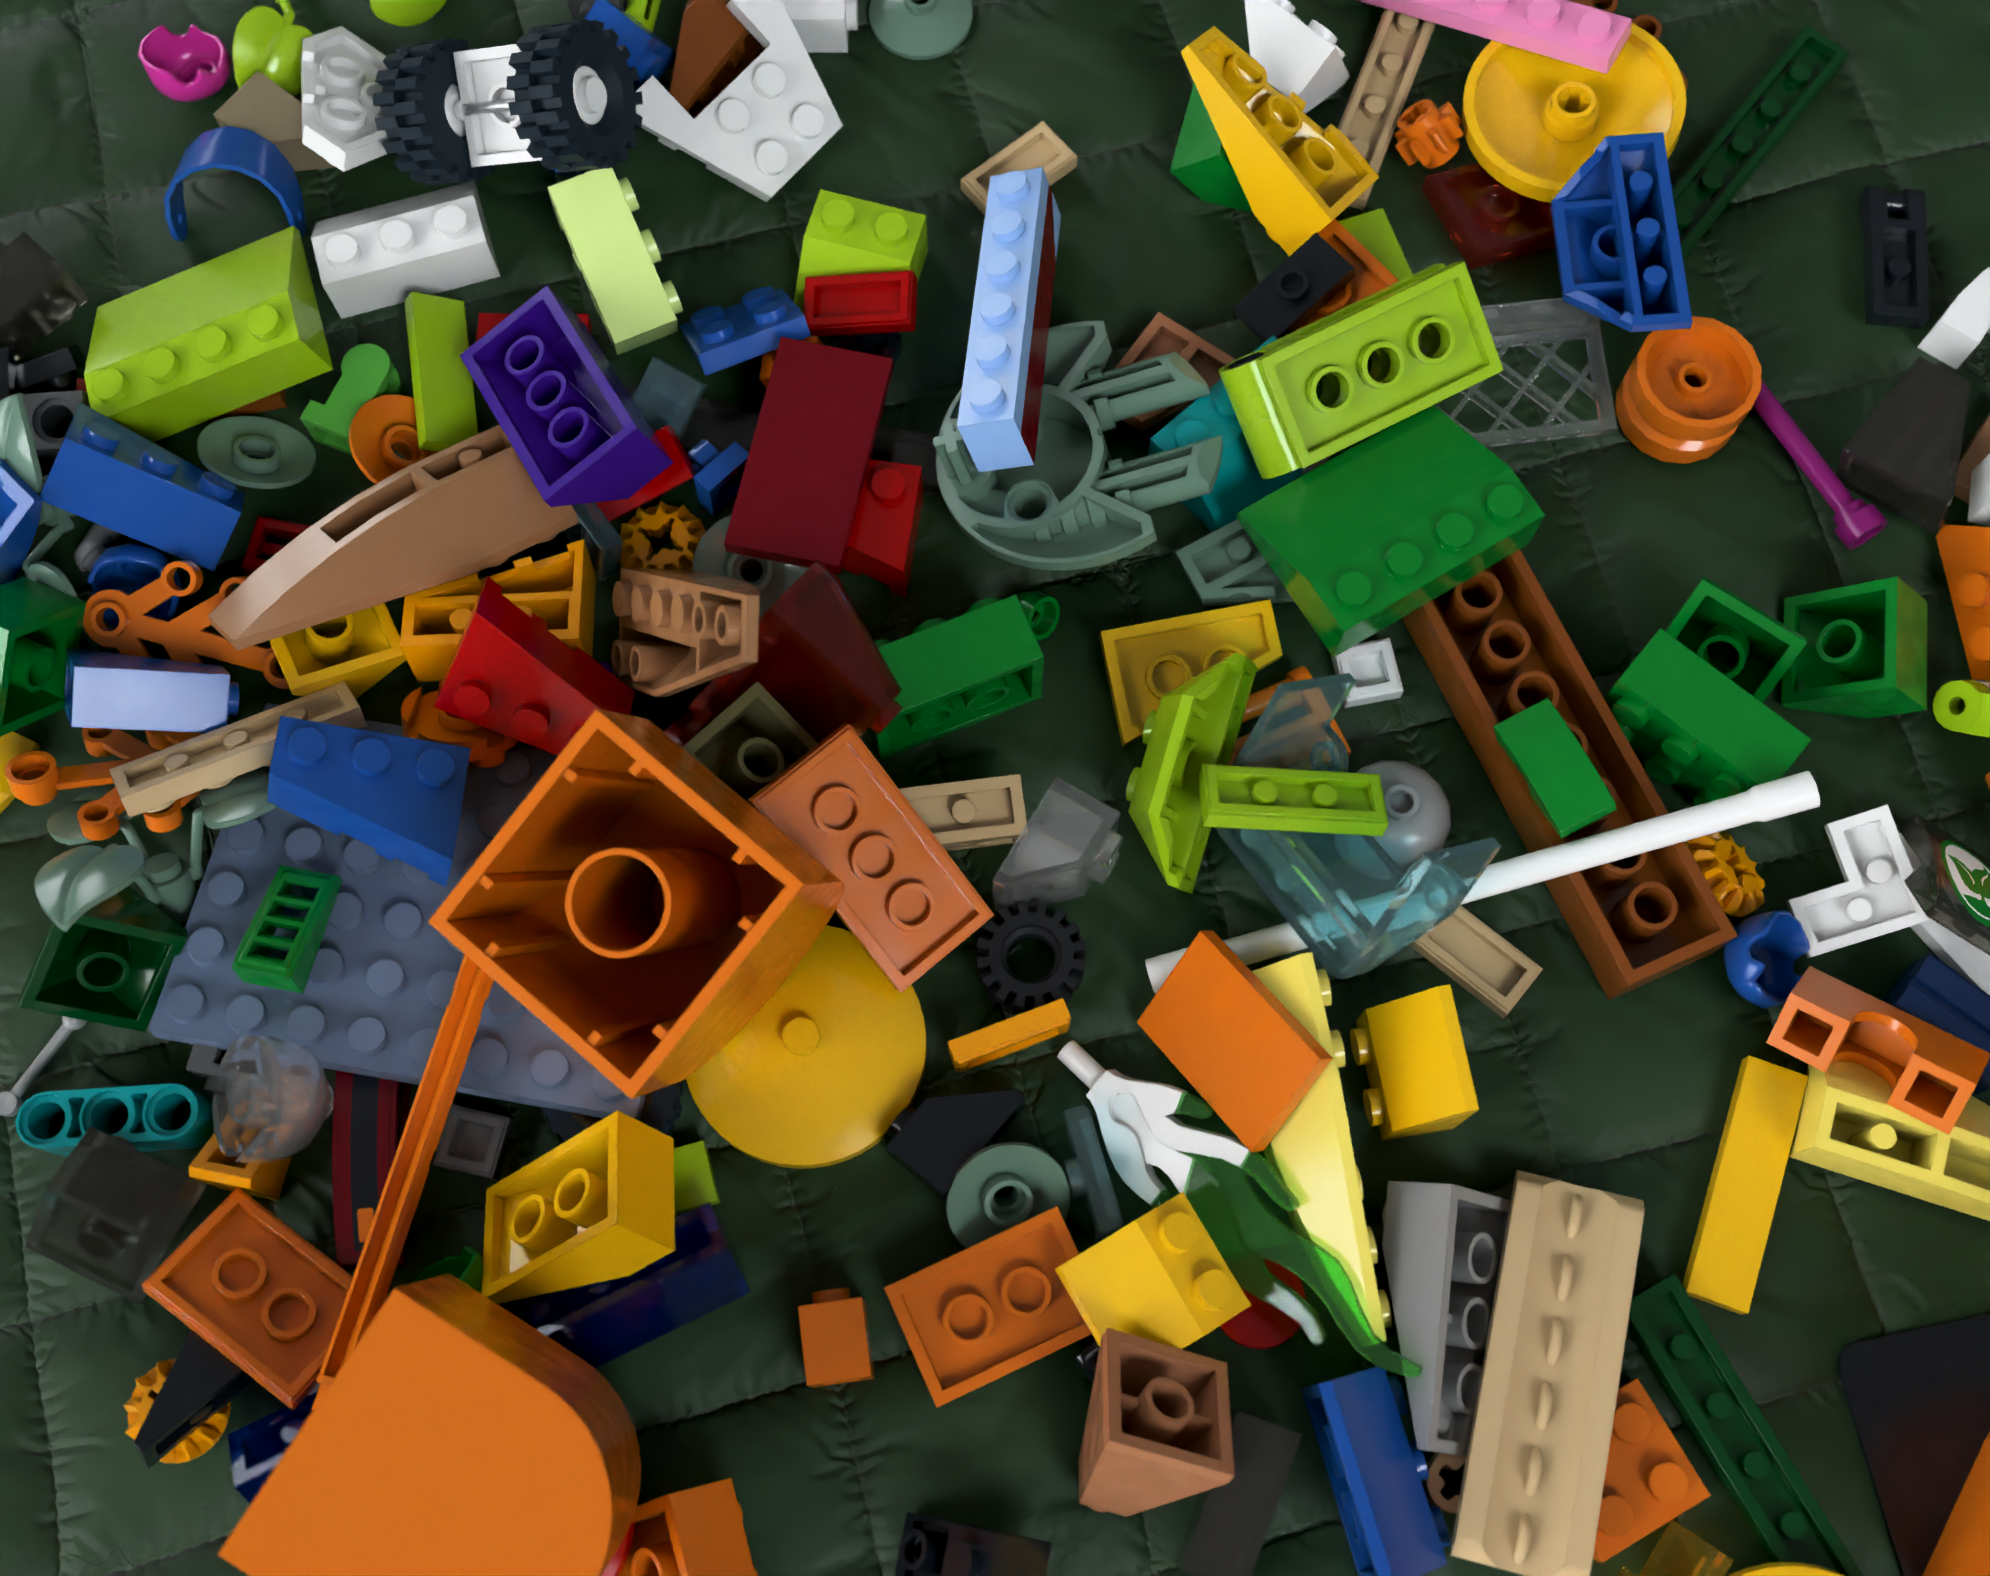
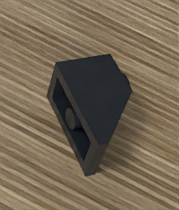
(949, 1131)

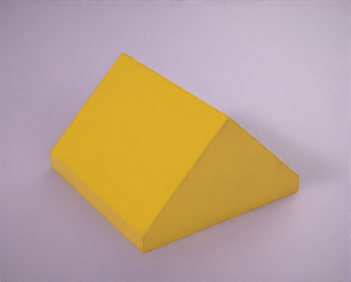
(349, 649)

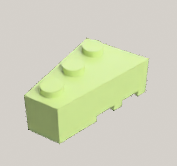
(616, 258)

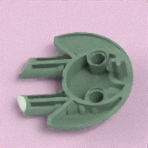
(1084, 499)

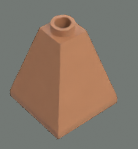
(1153, 1426)

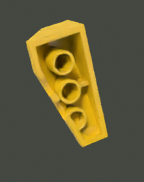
(1283, 159)

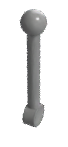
(11, 1100)

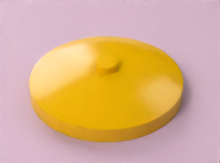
(1543, 117)
(818, 1062)

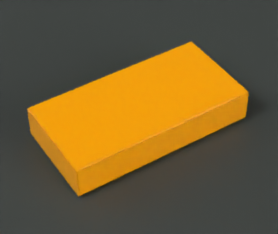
(1009, 1036)

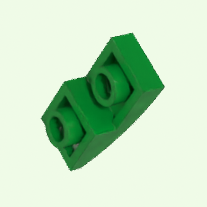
(1555, 768)

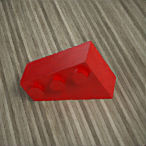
(887, 524)
(524, 678)

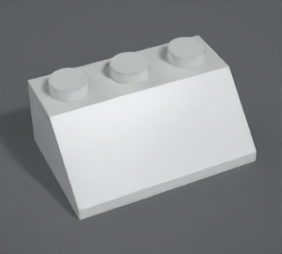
(404, 247)

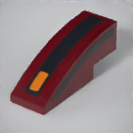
(365, 1138)

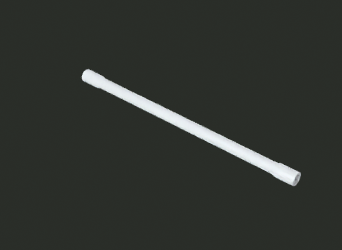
(1759, 803)

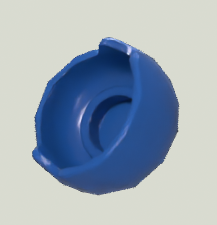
(130, 569)
(1764, 957)

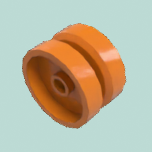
(1688, 391)

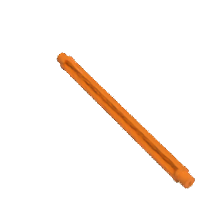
(409, 1168)

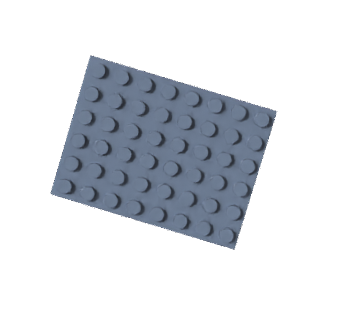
(380, 963)

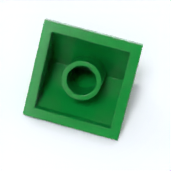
(1736, 637)

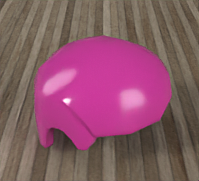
(185, 65)

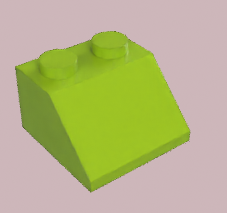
(859, 238)

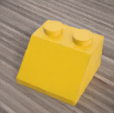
(1414, 1065)
(1155, 1279)

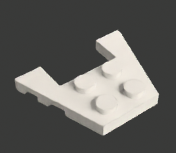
(763, 120)

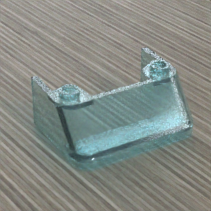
(1342, 888)

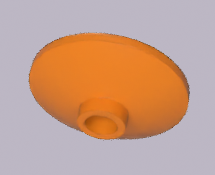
(379, 430)

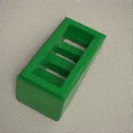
(292, 973)

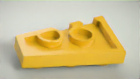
(1165, 653)

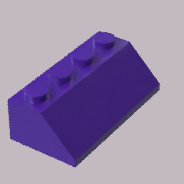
(564, 406)

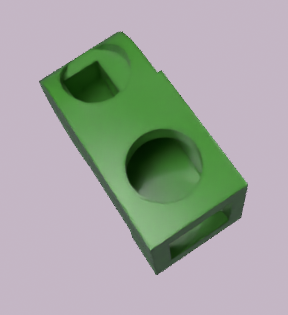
(365, 375)

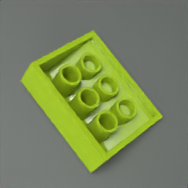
(208, 339)

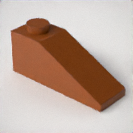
(709, 53)

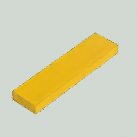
(1745, 1185)

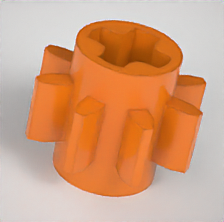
(1428, 133)

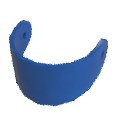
(239, 151)

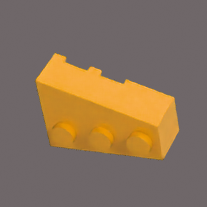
(554, 588)

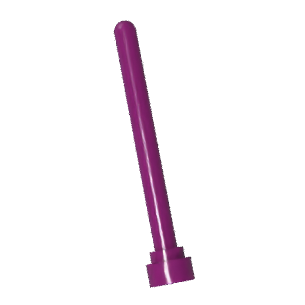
(1854, 518)

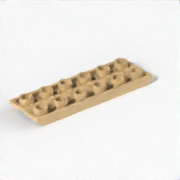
(1549, 1380)

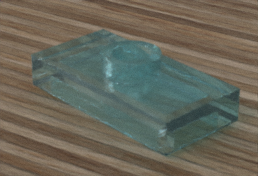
(1089, 1173)

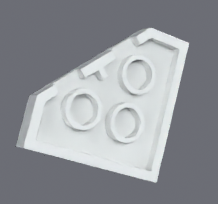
(338, 98)

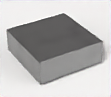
(473, 1142)

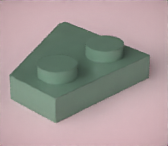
(1230, 569)

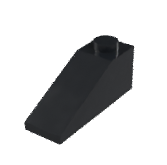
(192, 1393)

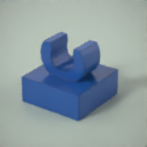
(717, 474)

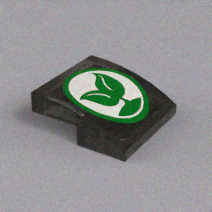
(1950, 882)

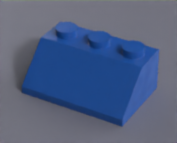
(1376, 1474)

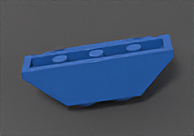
(1622, 237)

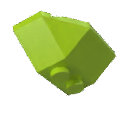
(1189, 729)

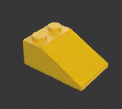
(581, 1212)

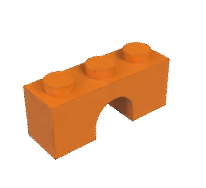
(1922, 1064)

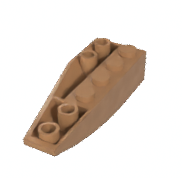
(395, 539)
(682, 628)

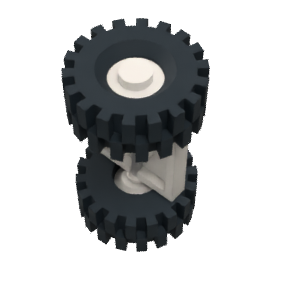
(546, 98)

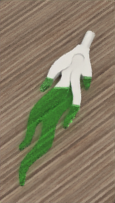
(1211, 1172)

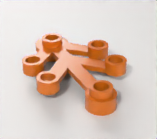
(181, 636)
(37, 778)

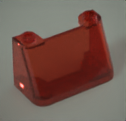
(812, 661)

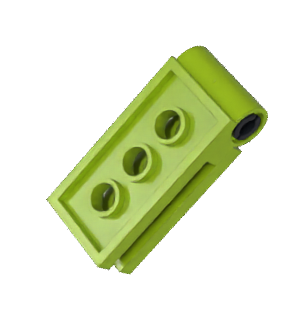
(1277, 385)

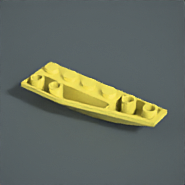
(1857, 1134)
(1316, 1147)

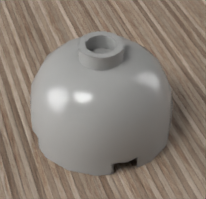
(1415, 811)

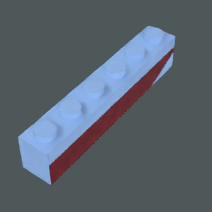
(1010, 322)

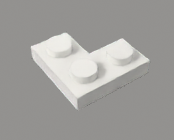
(1874, 889)

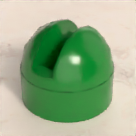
(1047, 612)

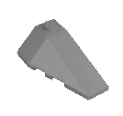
(1442, 1278)

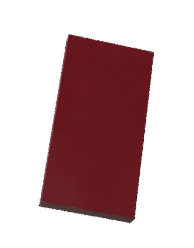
(809, 455)

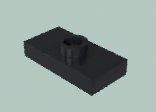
(1295, 290)

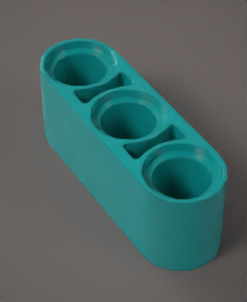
(147, 1124)

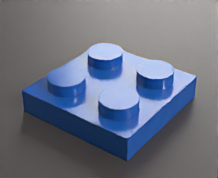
(744, 330)

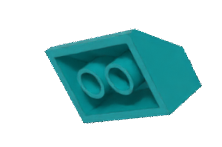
(1238, 477)

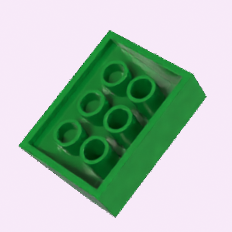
(1390, 526)

